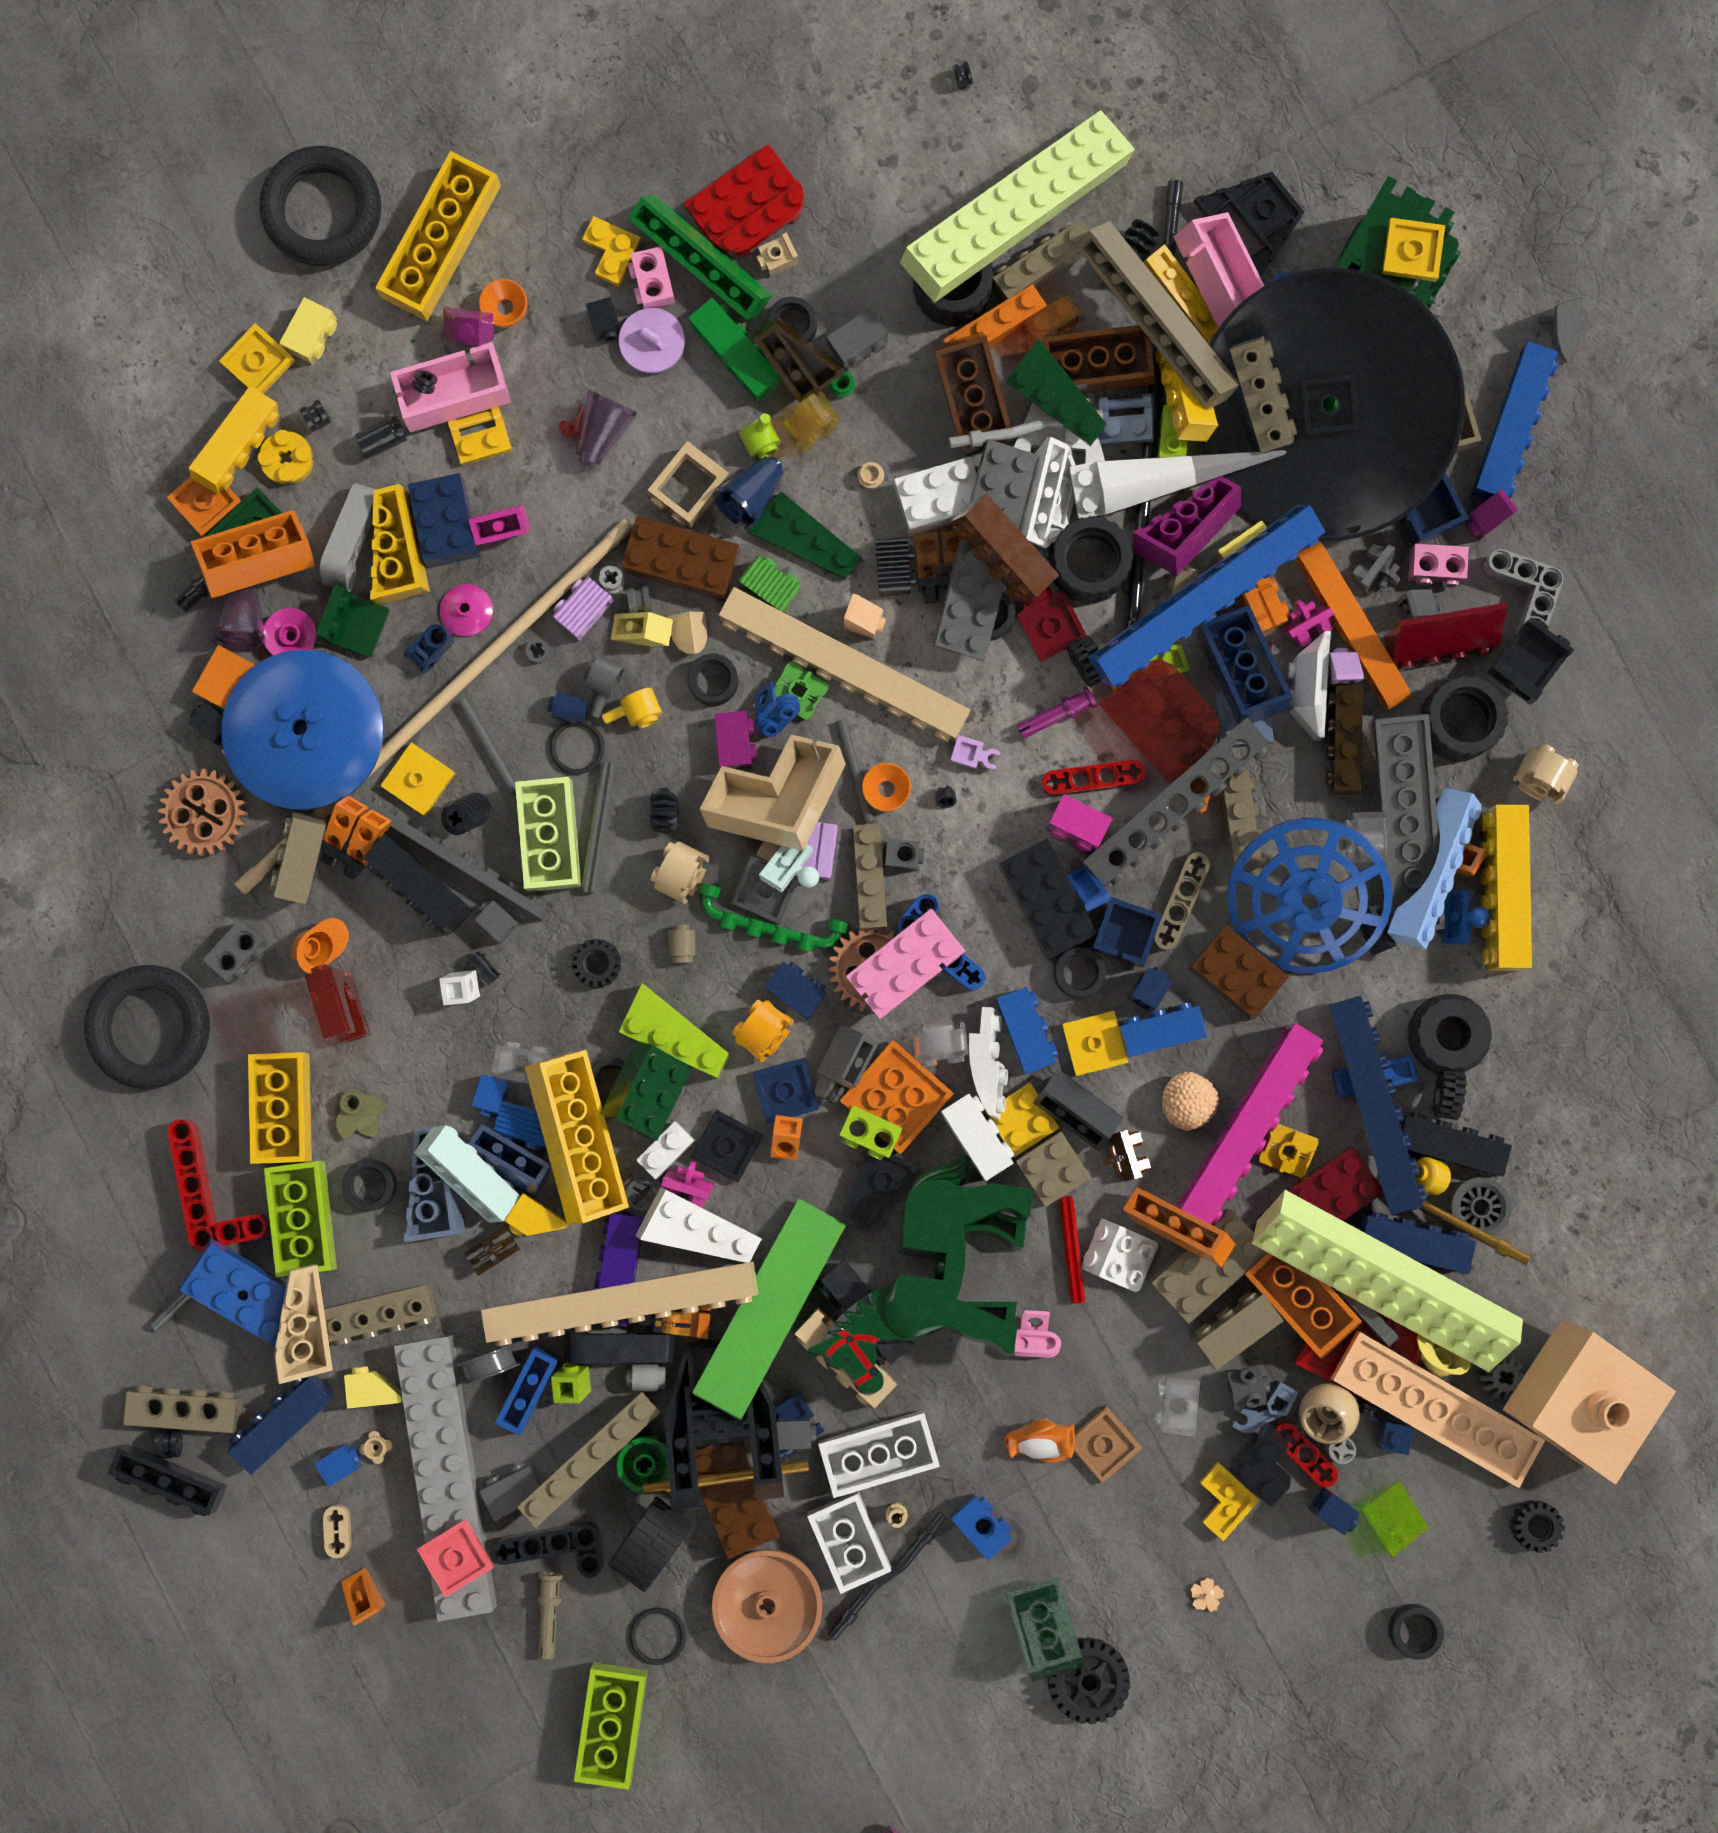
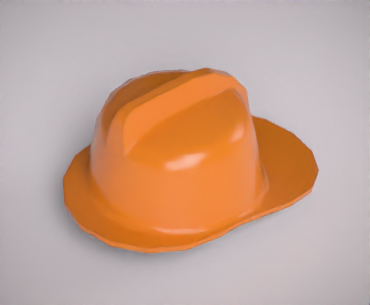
(320, 944)

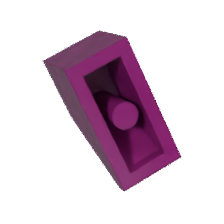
(468, 326)
(1490, 515)

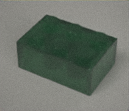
(1045, 1629)

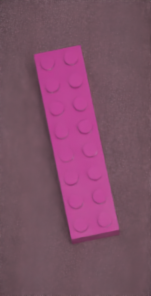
(1250, 1123)

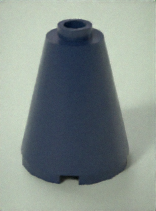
(749, 492)

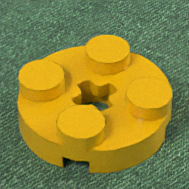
(281, 443)

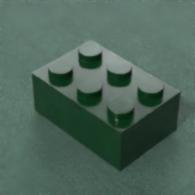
(646, 1090)

